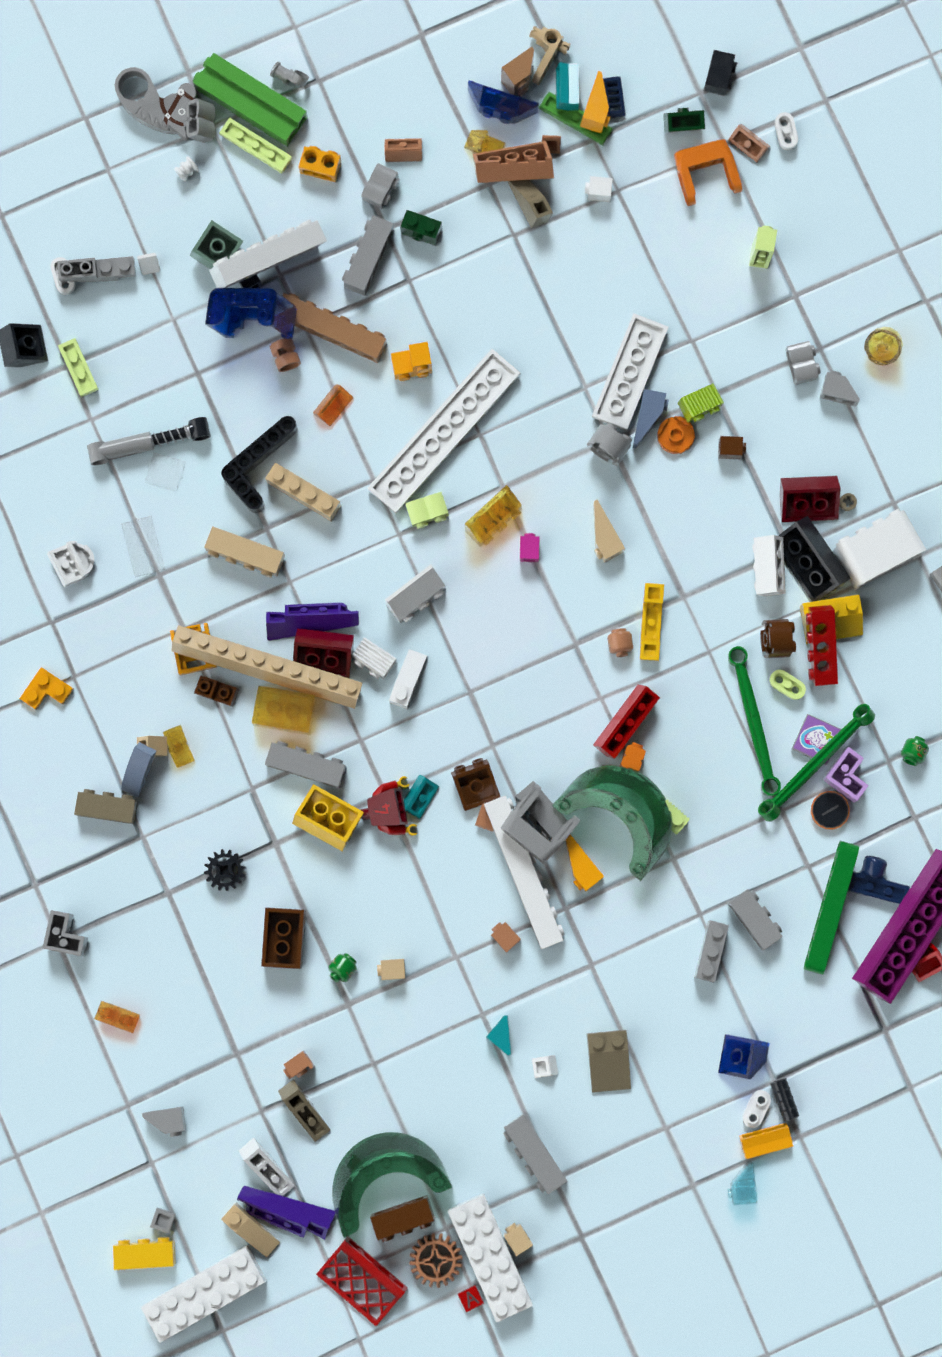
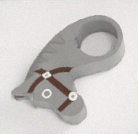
(158, 113)

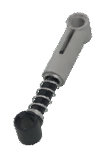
(102, 452)

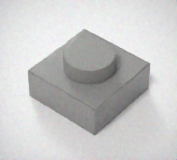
(162, 1220)

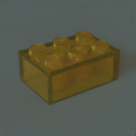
(284, 710)

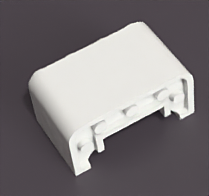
(879, 548)

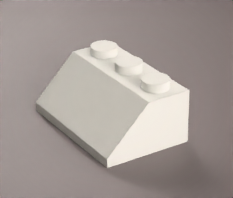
(415, 594)

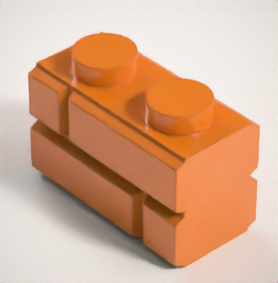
(633, 756)

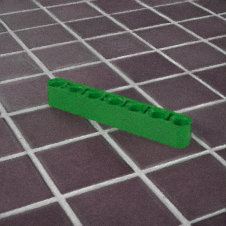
(831, 907)

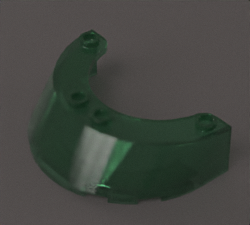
(634, 801)
(377, 1157)

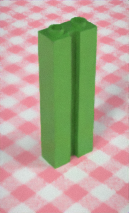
(250, 99)

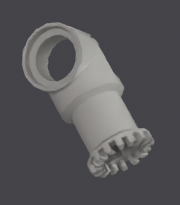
(287, 75)

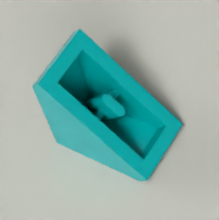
(500, 1035)

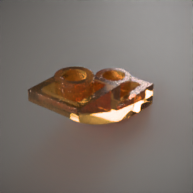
(117, 1016)

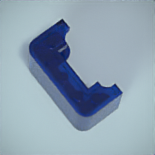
(232, 306)

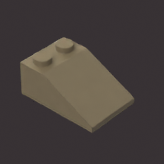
(609, 1060)

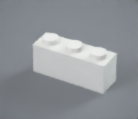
(769, 565)

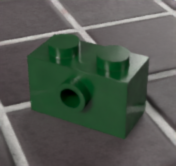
(684, 120)
(421, 227)

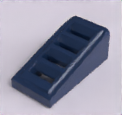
(615, 81)

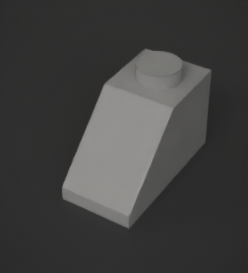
(838, 389)
(167, 1120)

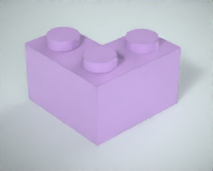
(842, 776)

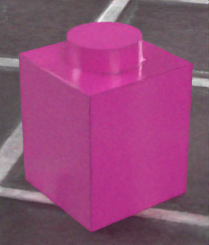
(529, 548)

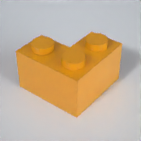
(412, 362)

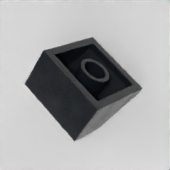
(22, 345)

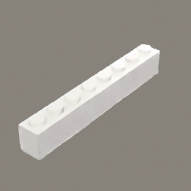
(525, 877)

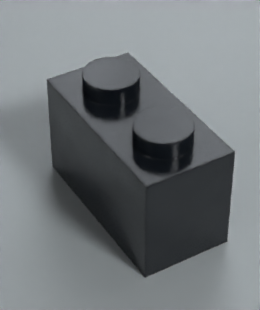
(719, 73)

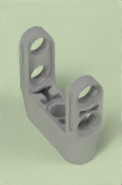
(527, 836)

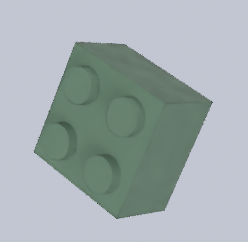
(215, 244)

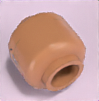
(620, 642)

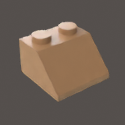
(517, 73)

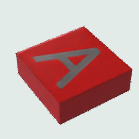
(470, 1298)

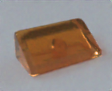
(333, 404)

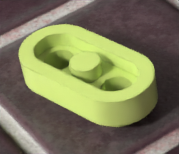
(787, 684)

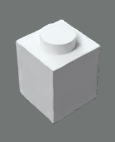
(599, 189)

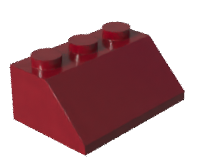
(809, 497)
(324, 651)

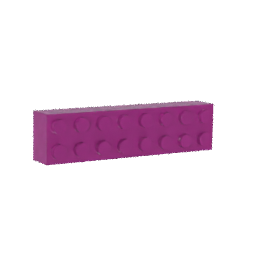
(905, 935)

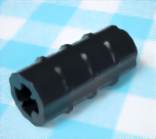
(784, 1099)

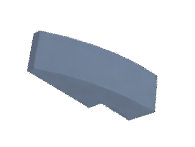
(138, 769)

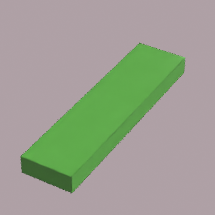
(572, 118)

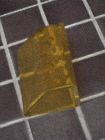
(493, 516)

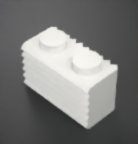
(373, 658)

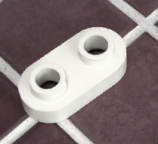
(786, 132)
(59, 284)
(754, 1107)

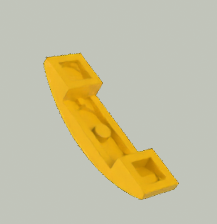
(651, 621)

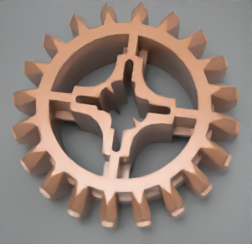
(426, 1260)

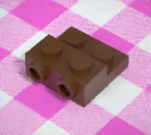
(475, 783)

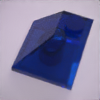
(742, 1056)

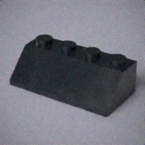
(812, 560)

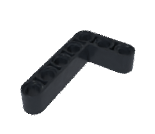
(255, 459)

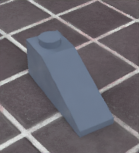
(650, 412)

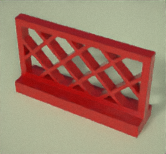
(375, 1271)

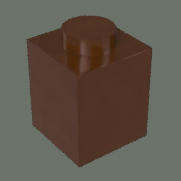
(731, 447)

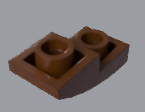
(216, 691)

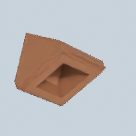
(553, 143)

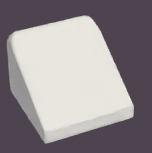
(148, 263)
(545, 1066)

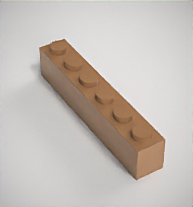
(337, 329)

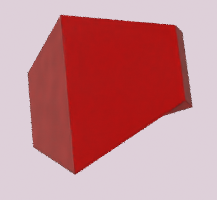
(929, 963)

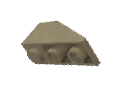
(531, 202)

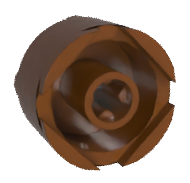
(777, 638)

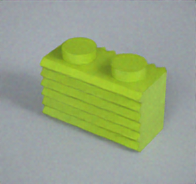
(700, 403)

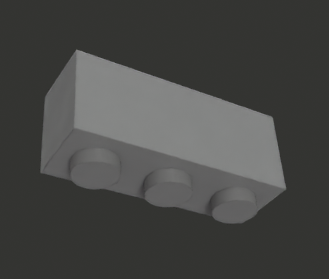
(543, 813)
(755, 919)
(711, 951)

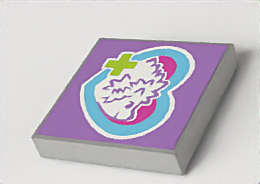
(813, 736)

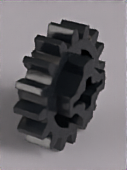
(219, 877)

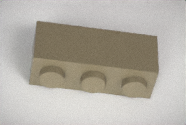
(106, 806)

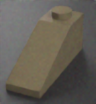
(303, 1110)

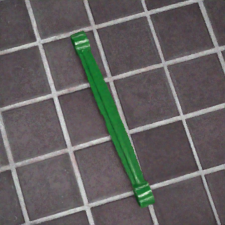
(754, 720)
(816, 762)

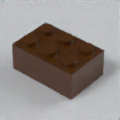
(283, 938)
(402, 1218)

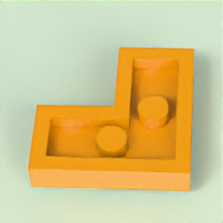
(44, 684)

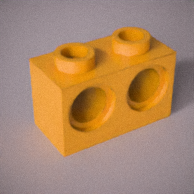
(318, 168)

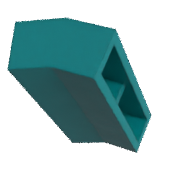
(567, 86)

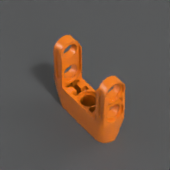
(705, 156)

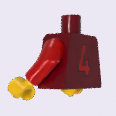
(387, 809)

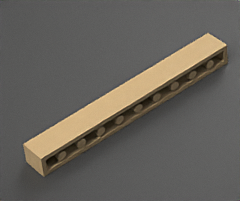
(266, 666)

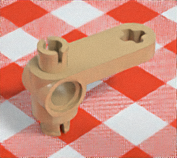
(550, 49)

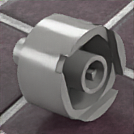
(609, 443)

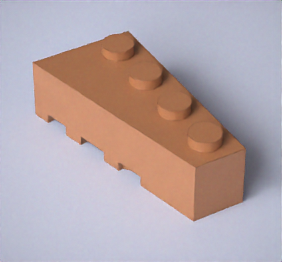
(514, 163)

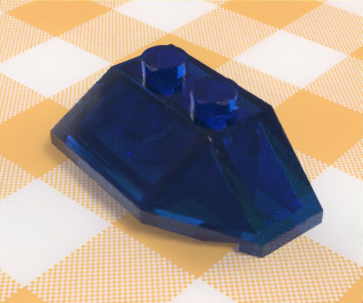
(501, 105)

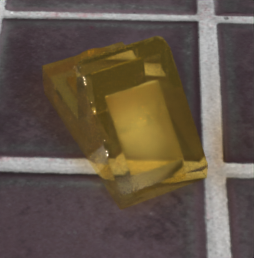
(479, 142)
(178, 746)

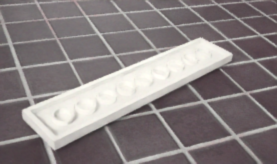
(443, 431)

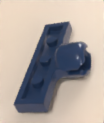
(871, 881)

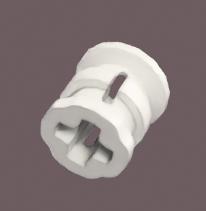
(186, 169)

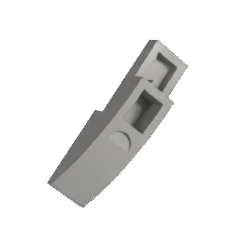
(96, 270)

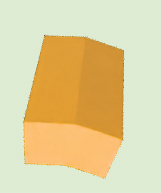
(766, 1140)

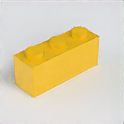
(144, 1254)

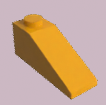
(597, 108)
(582, 867)

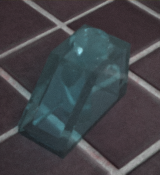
(743, 1186)

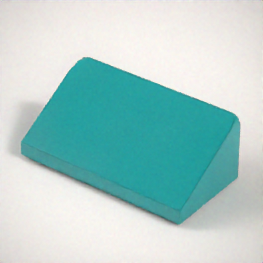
(420, 796)

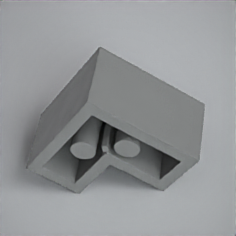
(58, 937)

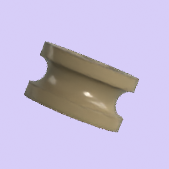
(852, 499)

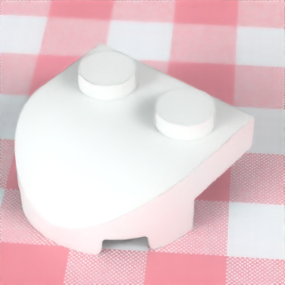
(72, 562)

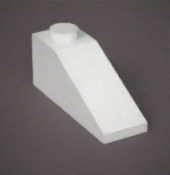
(407, 679)
(266, 1168)

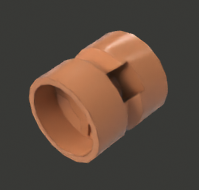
(285, 356)

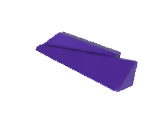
(309, 617)
(287, 1212)

